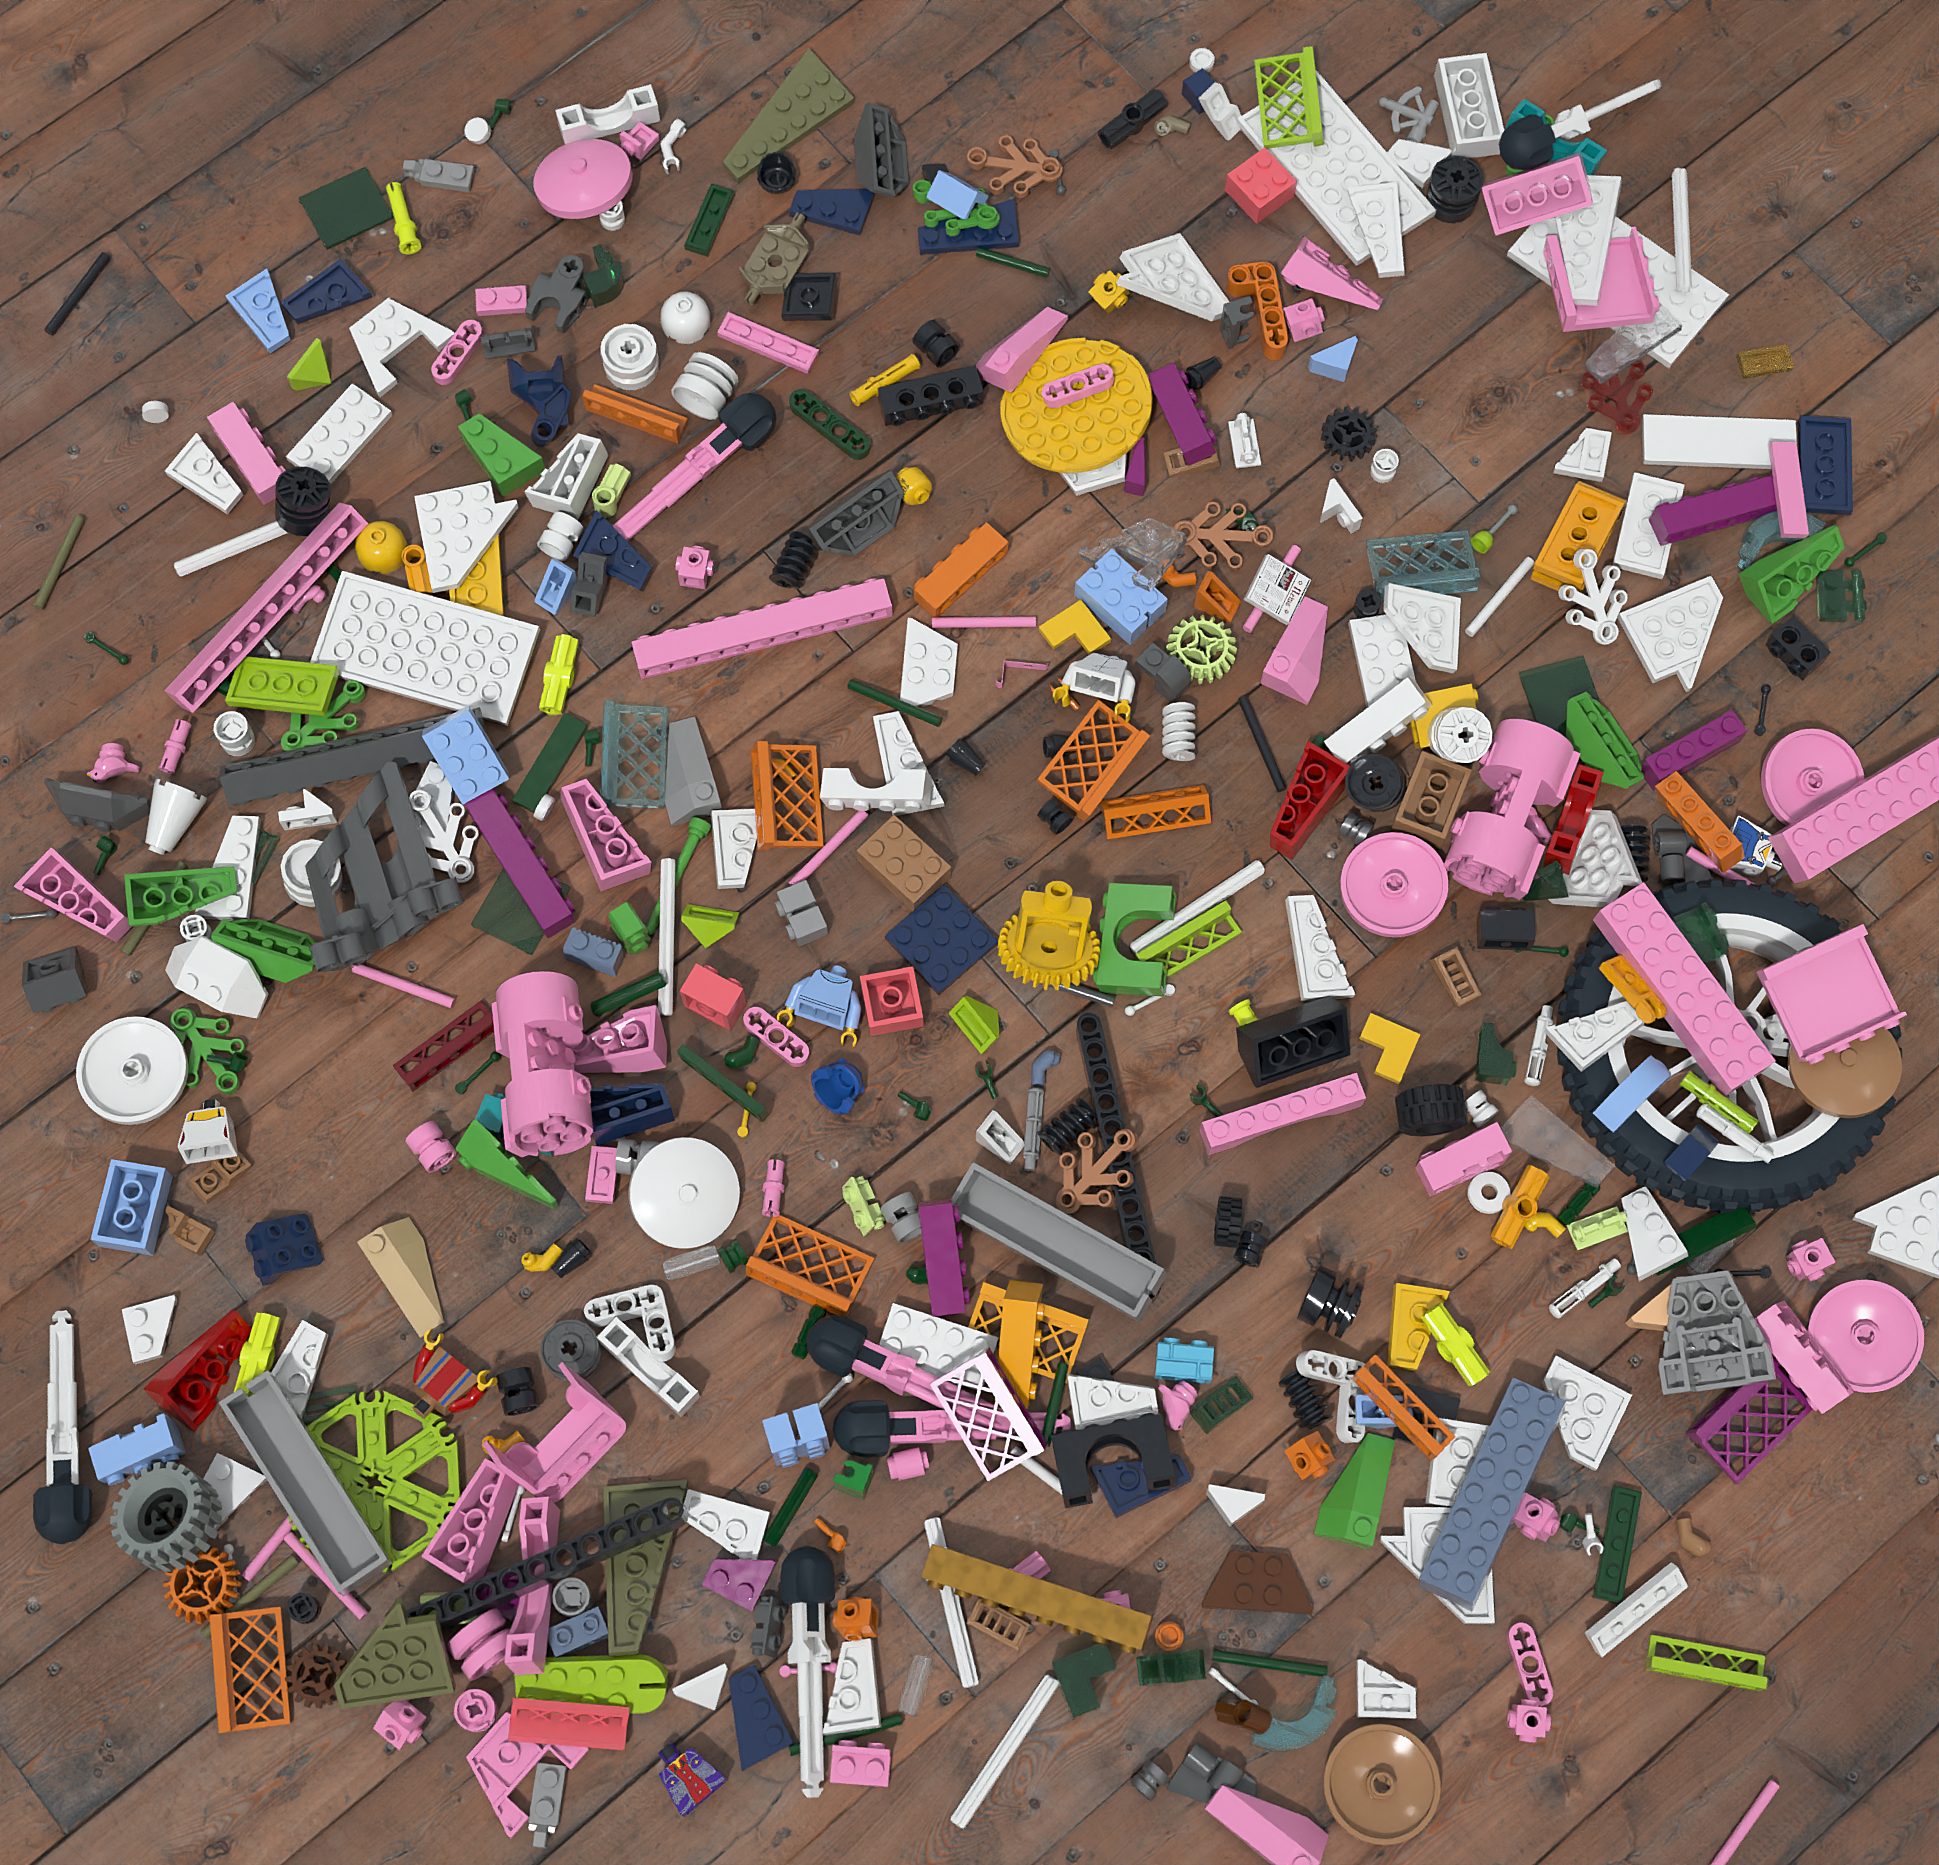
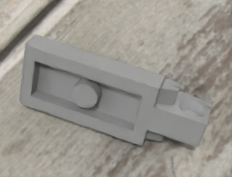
(440, 174)
(546, 1802)

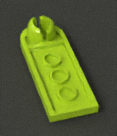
(599, 1680)

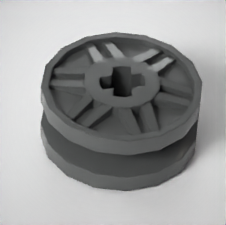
(573, 1334)

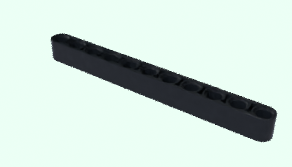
(1113, 1117)
(552, 1559)

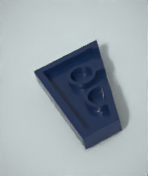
(834, 208)
(326, 293)
(622, 558)
(1126, 1484)

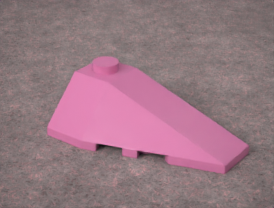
(1313, 271)
(1298, 655)
(1268, 1829)

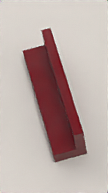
(450, 1051)

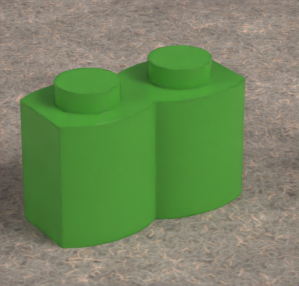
(629, 928)

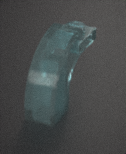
(1767, 530)
(1297, 1734)

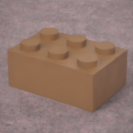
(1431, 799)
(903, 863)

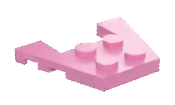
(504, 1764)

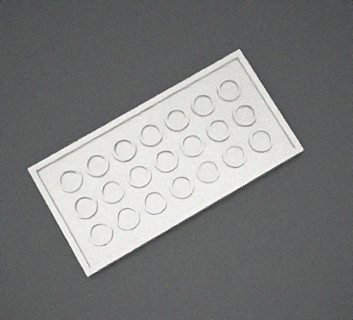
(1345, 160)
(1690, 308)
(425, 647)

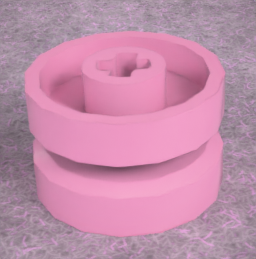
(481, 1644)

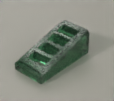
(1208, 1417)

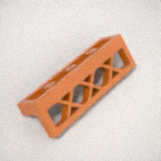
(635, 413)
(1156, 802)
(1398, 1412)

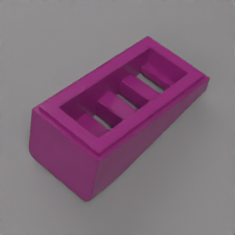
(1135, 477)

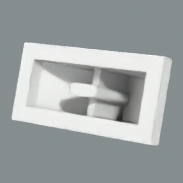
(999, 1138)
(1233, 1503)

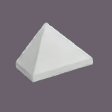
(704, 1689)

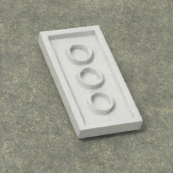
(340, 433)
(1637, 543)
(1380, 655)
(935, 1342)

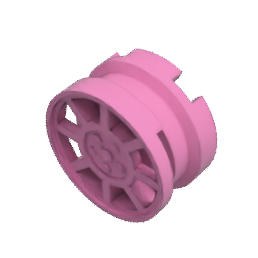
(475, 1710)

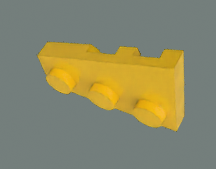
(1407, 1330)

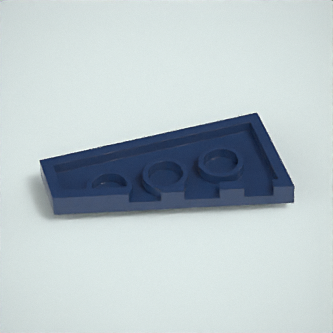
(1004, 235)

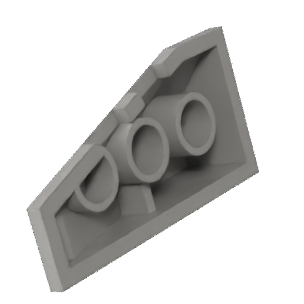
(689, 779)

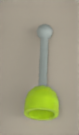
(1483, 540)

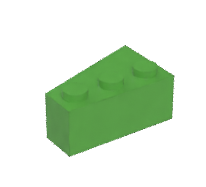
(500, 455)

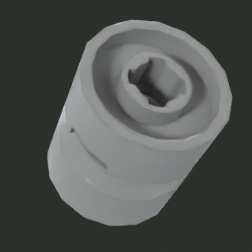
(627, 1150)
(909, 1225)
(572, 1597)

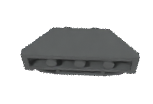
(880, 152)
(859, 516)
(96, 806)

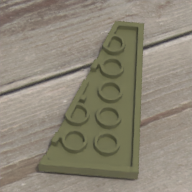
(797, 108)
(636, 1573)

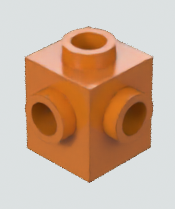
(1310, 1456)
(856, 1618)

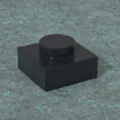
(1096, 1370)

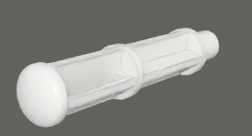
(1539, 1047)
(1734, 1133)
(1583, 1288)

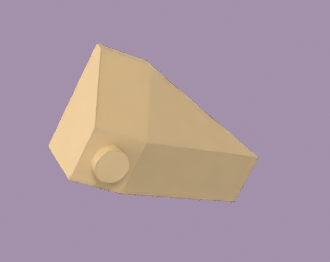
(404, 1267)

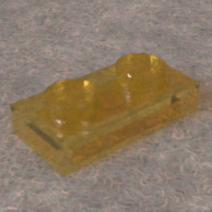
(1765, 361)

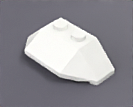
(217, 977)

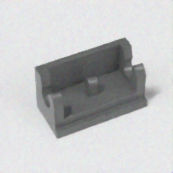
(1235, 318)

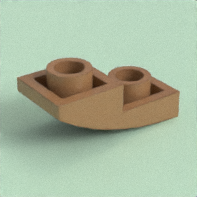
(219, 1177)

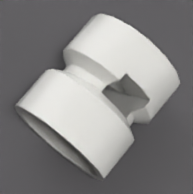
(559, 538)
(234, 733)

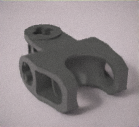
(561, 292)

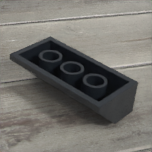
(1294, 1040)

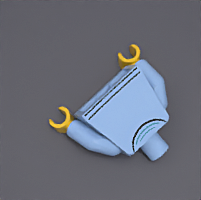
(826, 1000)

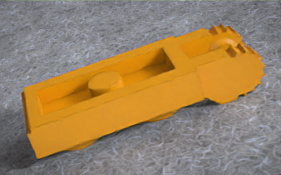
(1633, 989)

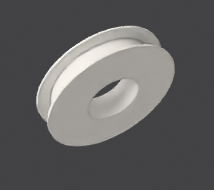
(1488, 1179)

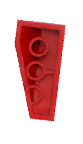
(193, 1378)

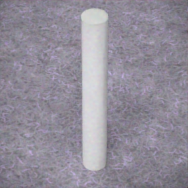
(1039, 1471)

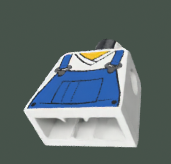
(1756, 849)

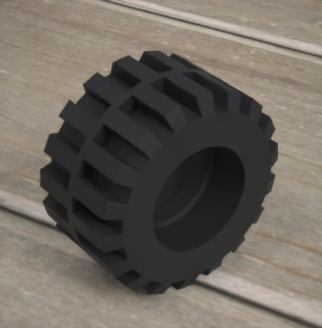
(1431, 1110)

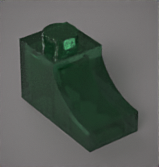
(1493, 1062)

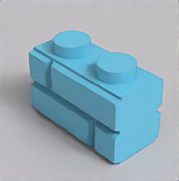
(1184, 1361)

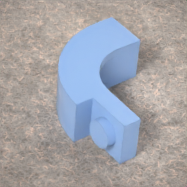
(1632, 1093)

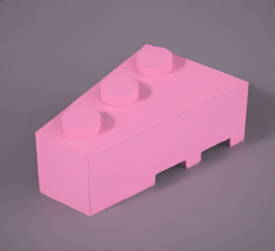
(1463, 1159)

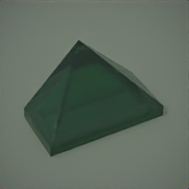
(1547, 884)

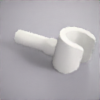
(1591, 1539)

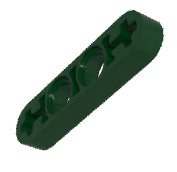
(826, 427)

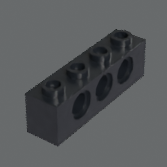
(939, 386)

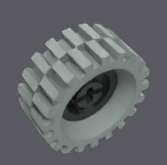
(150, 1535)

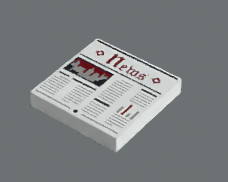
(1277, 589)

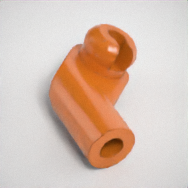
(1176, 579)

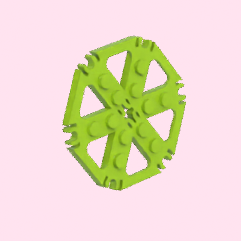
(397, 1465)

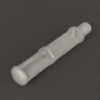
(1033, 1124)

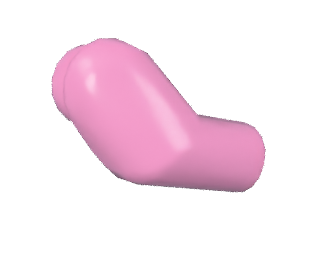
(313, 592)

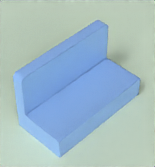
(955, 194)

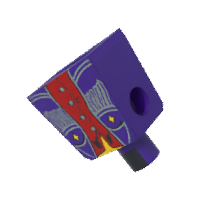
(688, 1778)

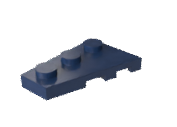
(756, 1719)

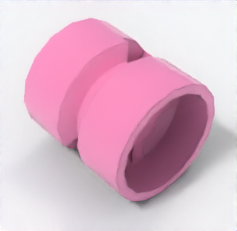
(428, 1143)

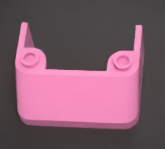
(569, 1447)

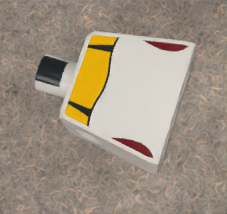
(208, 1134)

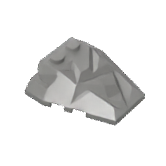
(1711, 1337)

